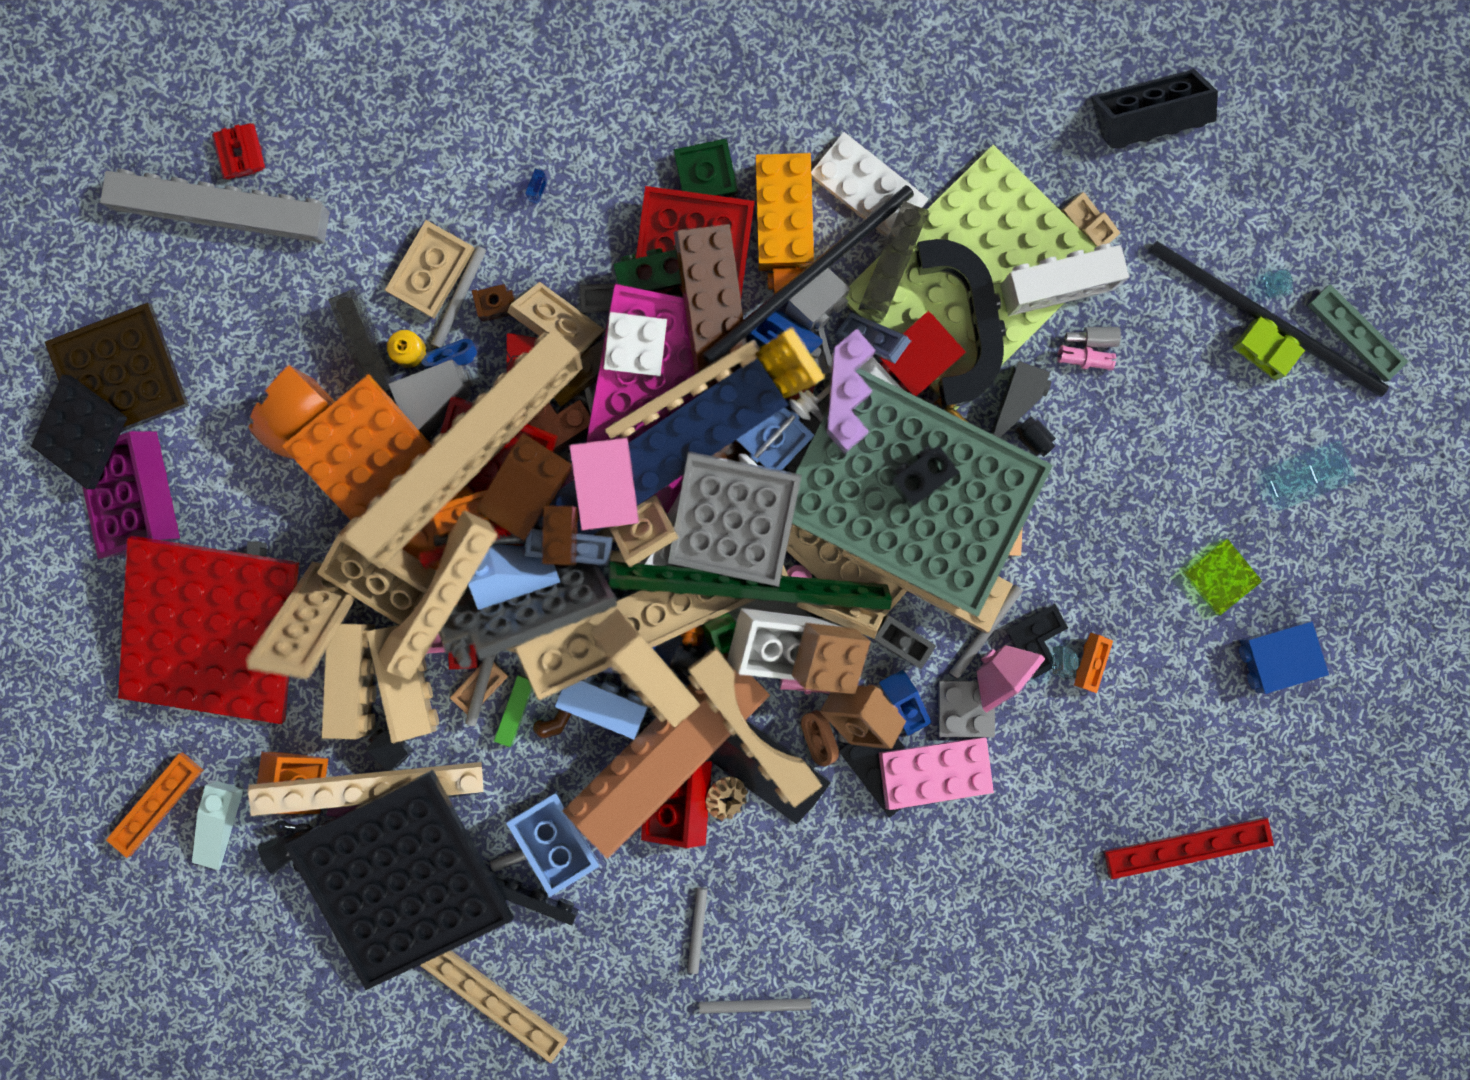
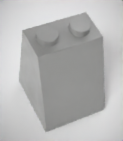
(428, 393)

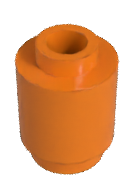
(781, 277)

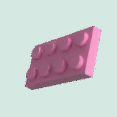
(936, 773)

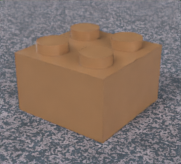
(830, 658)
(864, 717)

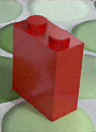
(926, 356)

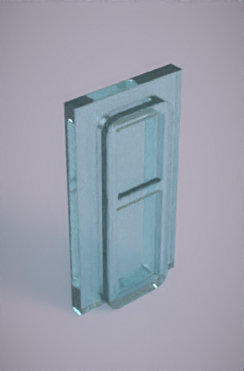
(1309, 475)

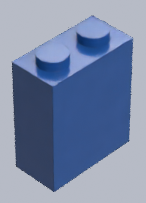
(1283, 657)

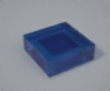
(536, 186)

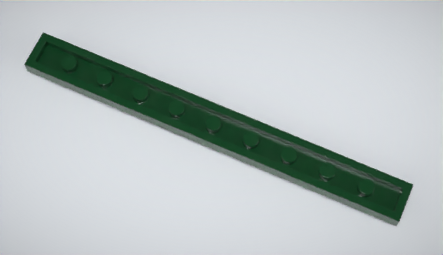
(790, 589)

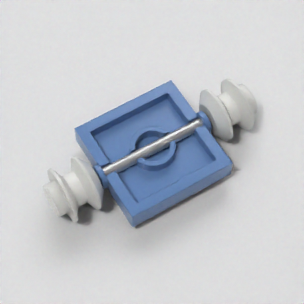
(780, 436)

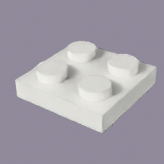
(635, 344)

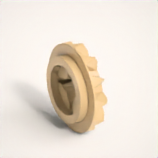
(723, 789)

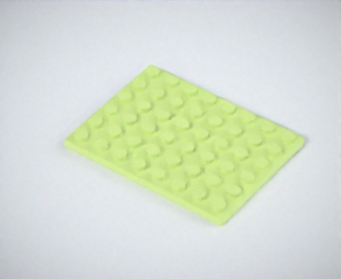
(1006, 225)

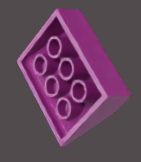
(131, 496)

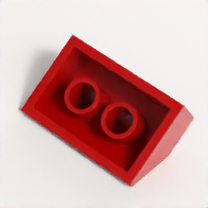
(684, 815)

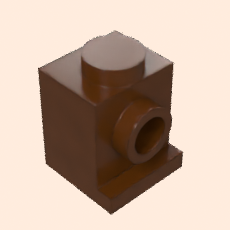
(488, 311)

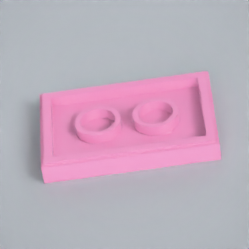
(604, 483)

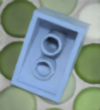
(509, 574)

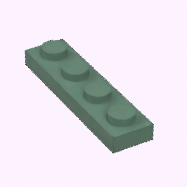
(1357, 333)

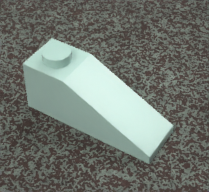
(215, 823)

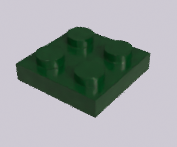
(706, 168)

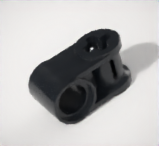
(685, 657)

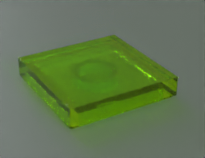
(1222, 577)

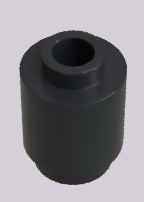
(1035, 437)

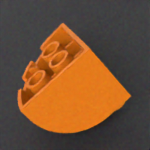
(290, 405)

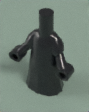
(273, 852)

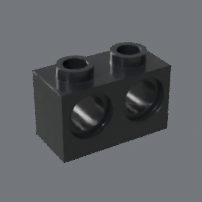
(927, 481)

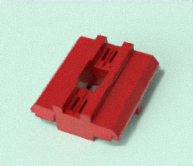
(236, 137)

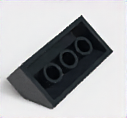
(1155, 108)
(736, 763)

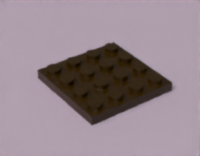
(123, 364)

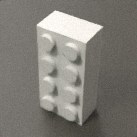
(1064, 279)
(768, 642)

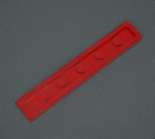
(1188, 848)

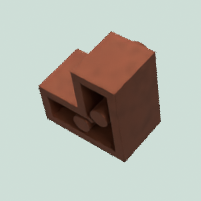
(568, 424)

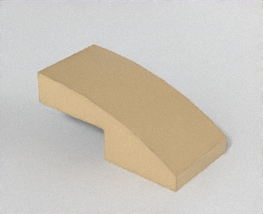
(1089, 220)

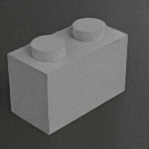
(818, 300)

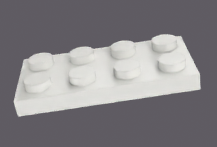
(861, 180)

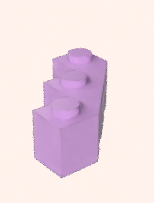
(848, 391)

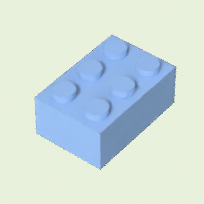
(604, 706)
(552, 844)

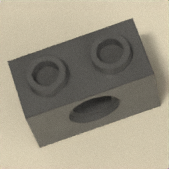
(904, 642)

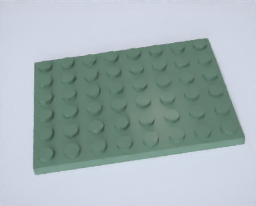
(953, 537)

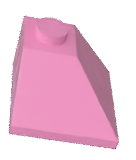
(1005, 674)

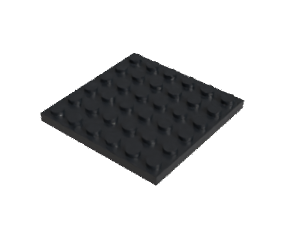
(399, 880)

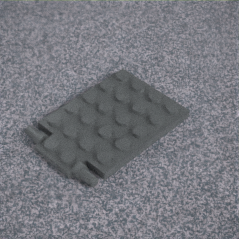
(520, 619)

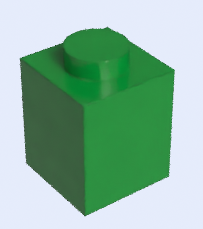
(720, 632)

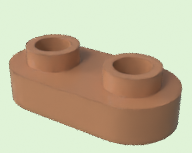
(819, 738)

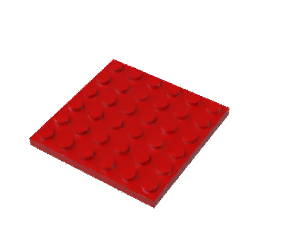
(195, 623)

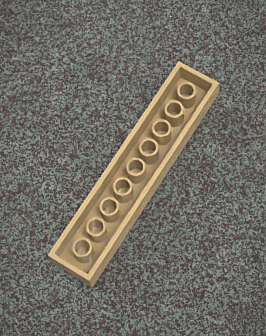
(464, 449)

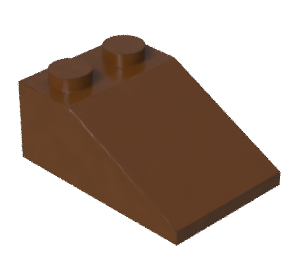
(523, 487)

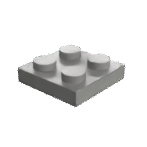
(962, 712)

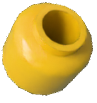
(406, 348)

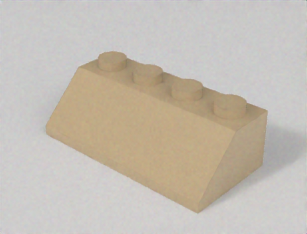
(404, 700)

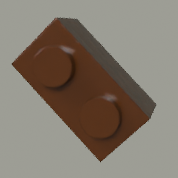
(560, 535)

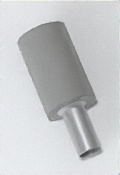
(1096, 337)

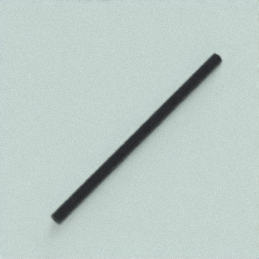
(807, 275)
(1257, 311)

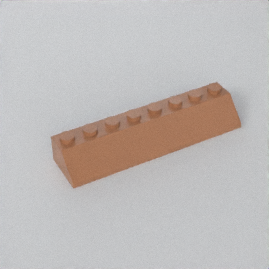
(654, 768)

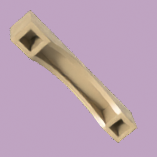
(463, 554)
(789, 772)

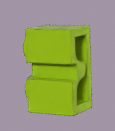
(1268, 348)

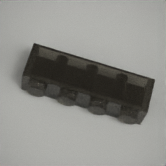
(893, 260)
(362, 339)

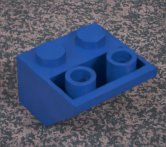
(780, 323)

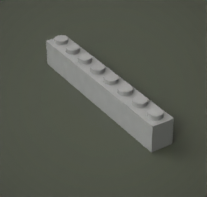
(215, 206)

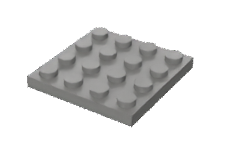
(734, 518)

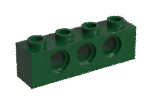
(628, 268)

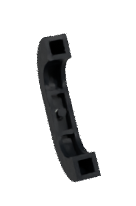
(983, 302)

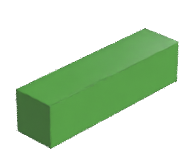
(514, 712)

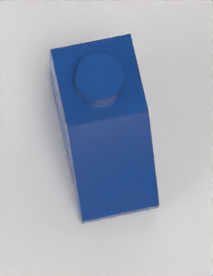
(904, 695)

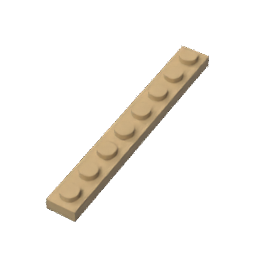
(355, 789)

